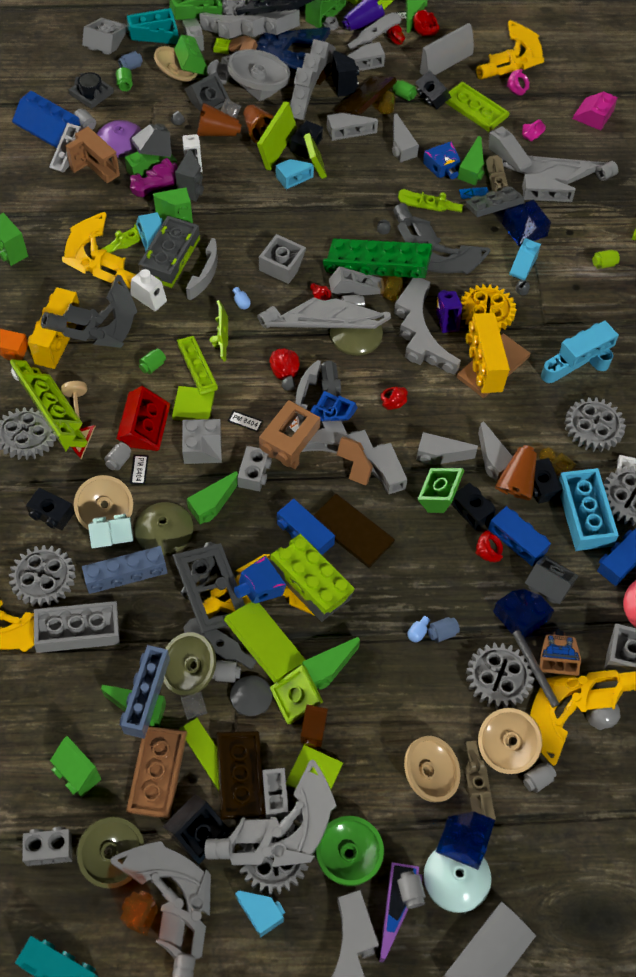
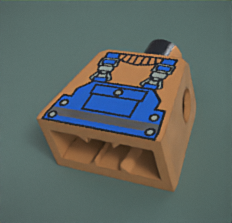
(560, 654)

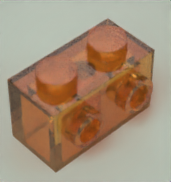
(139, 912)

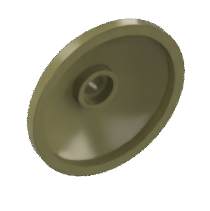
(356, 340)
(171, 535)
(184, 653)
(91, 859)

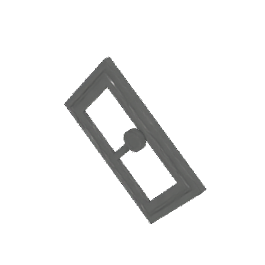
(226, 581)

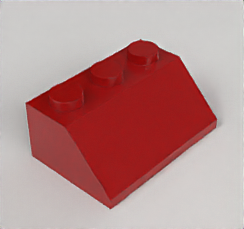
(143, 420)

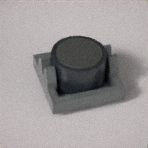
(90, 89)

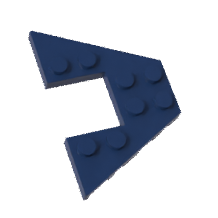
(279, 44)

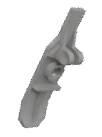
(380, 26)

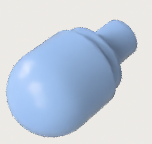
(241, 299)
(418, 630)

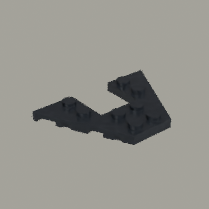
(267, 6)

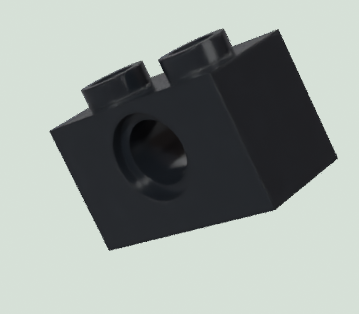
(433, 90)
(297, 141)
(551, 487)
(43, 501)
(473, 515)

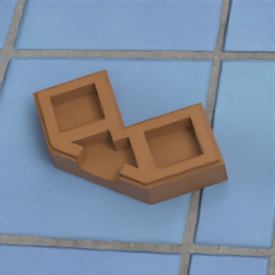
(242, 43)
(361, 465)

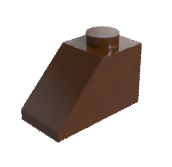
(314, 726)

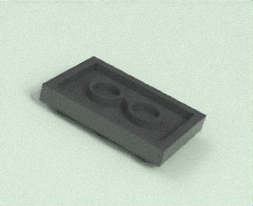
(494, 201)

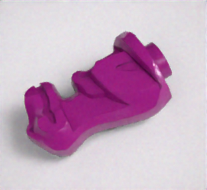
(159, 177)

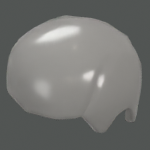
(221, 69)
(603, 717)

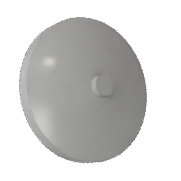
(258, 70)

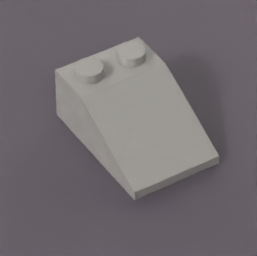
(104, 35)

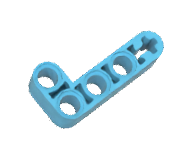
(600, 362)

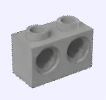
(252, 468)
(275, 793)
(47, 853)

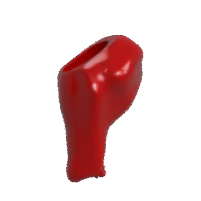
(320, 292)

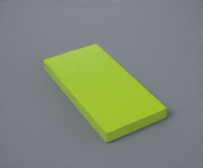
(476, 107)
(277, 136)
(264, 640)

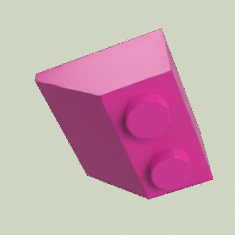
(596, 110)

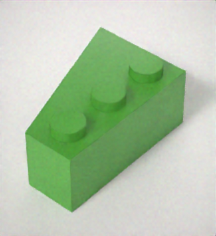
(192, 8)
(319, 10)

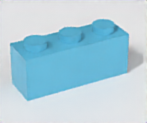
(588, 343)

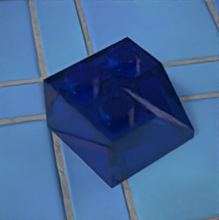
(526, 222)
(523, 611)
(466, 838)

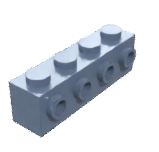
(124, 569)
(145, 691)

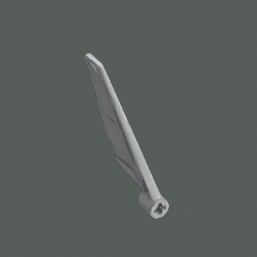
(567, 169)
(324, 314)

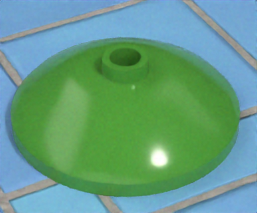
(356, 836)

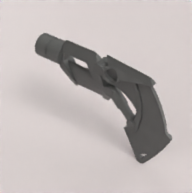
(460, 261)
(111, 335)

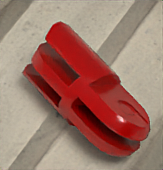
(396, 35)

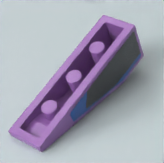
(395, 908)

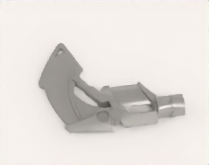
(316, 804)
(154, 862)

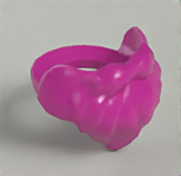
(513, 83)
(533, 131)

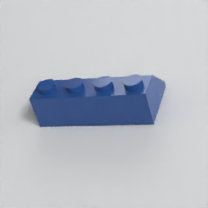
(43, 118)

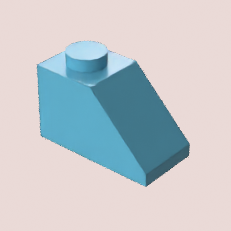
(294, 172)
(148, 227)
(525, 259)
(261, 911)

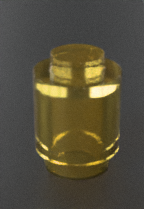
(387, 103)
(393, 288)

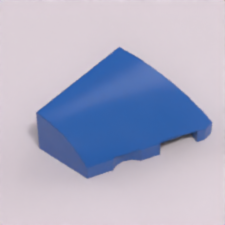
(334, 408)

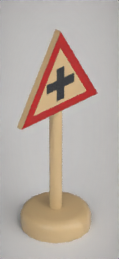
(76, 389)

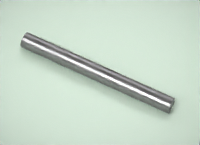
(536, 669)

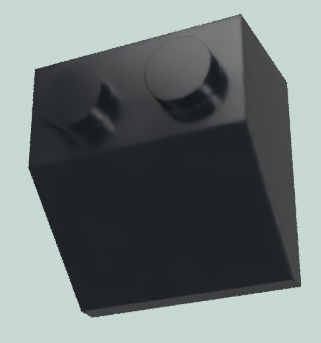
(344, 74)
(194, 825)

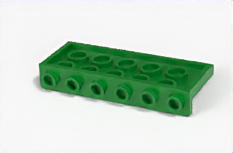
(379, 257)

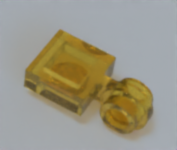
(560, 463)

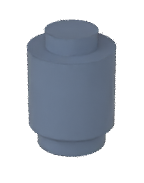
(130, 60)
(443, 629)

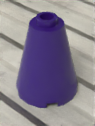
(363, 15)

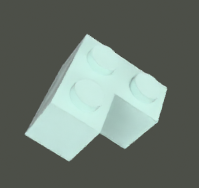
(111, 531)

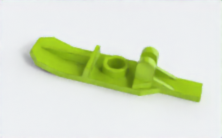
(422, 201)
(124, 240)
(221, 338)

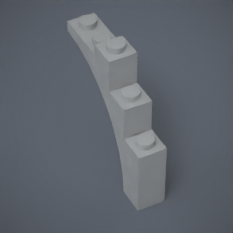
(250, 25)
(307, 76)
(413, 328)
(382, 457)
(357, 935)

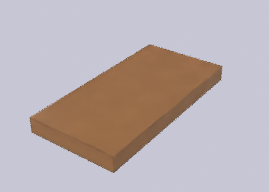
(515, 356)
(157, 773)

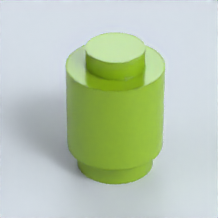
(606, 259)

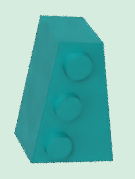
(153, 26)
(43, 961)

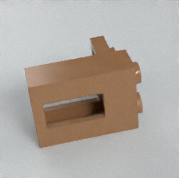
(94, 152)
(287, 448)

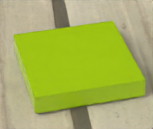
(315, 155)
(192, 405)
(294, 693)
(329, 766)

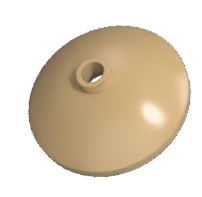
(168, 63)
(98, 489)
(496, 737)
(440, 768)

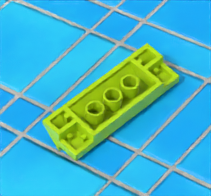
(51, 404)

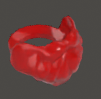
(397, 398)
(484, 549)

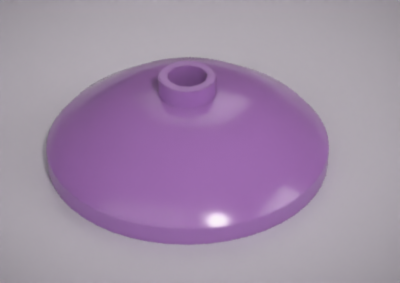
(118, 136)

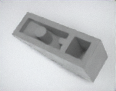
(193, 28)
(369, 56)
(348, 125)
(404, 144)
(507, 147)
(60, 158)
(546, 189)
(352, 282)
(441, 450)
(494, 453)

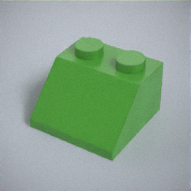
(190, 55)
(174, 204)
(11, 242)
(440, 488)
(74, 768)

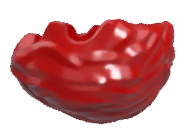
(425, 23)
(284, 363)

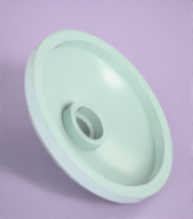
(452, 892)

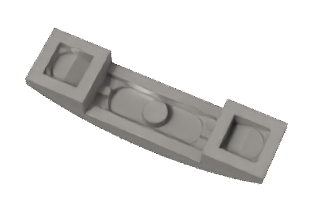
(198, 284)
(310, 377)

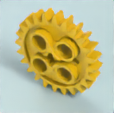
(476, 302)

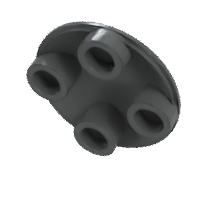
(251, 696)

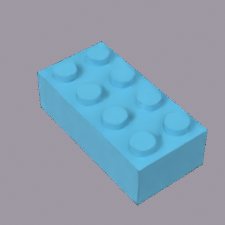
(587, 510)

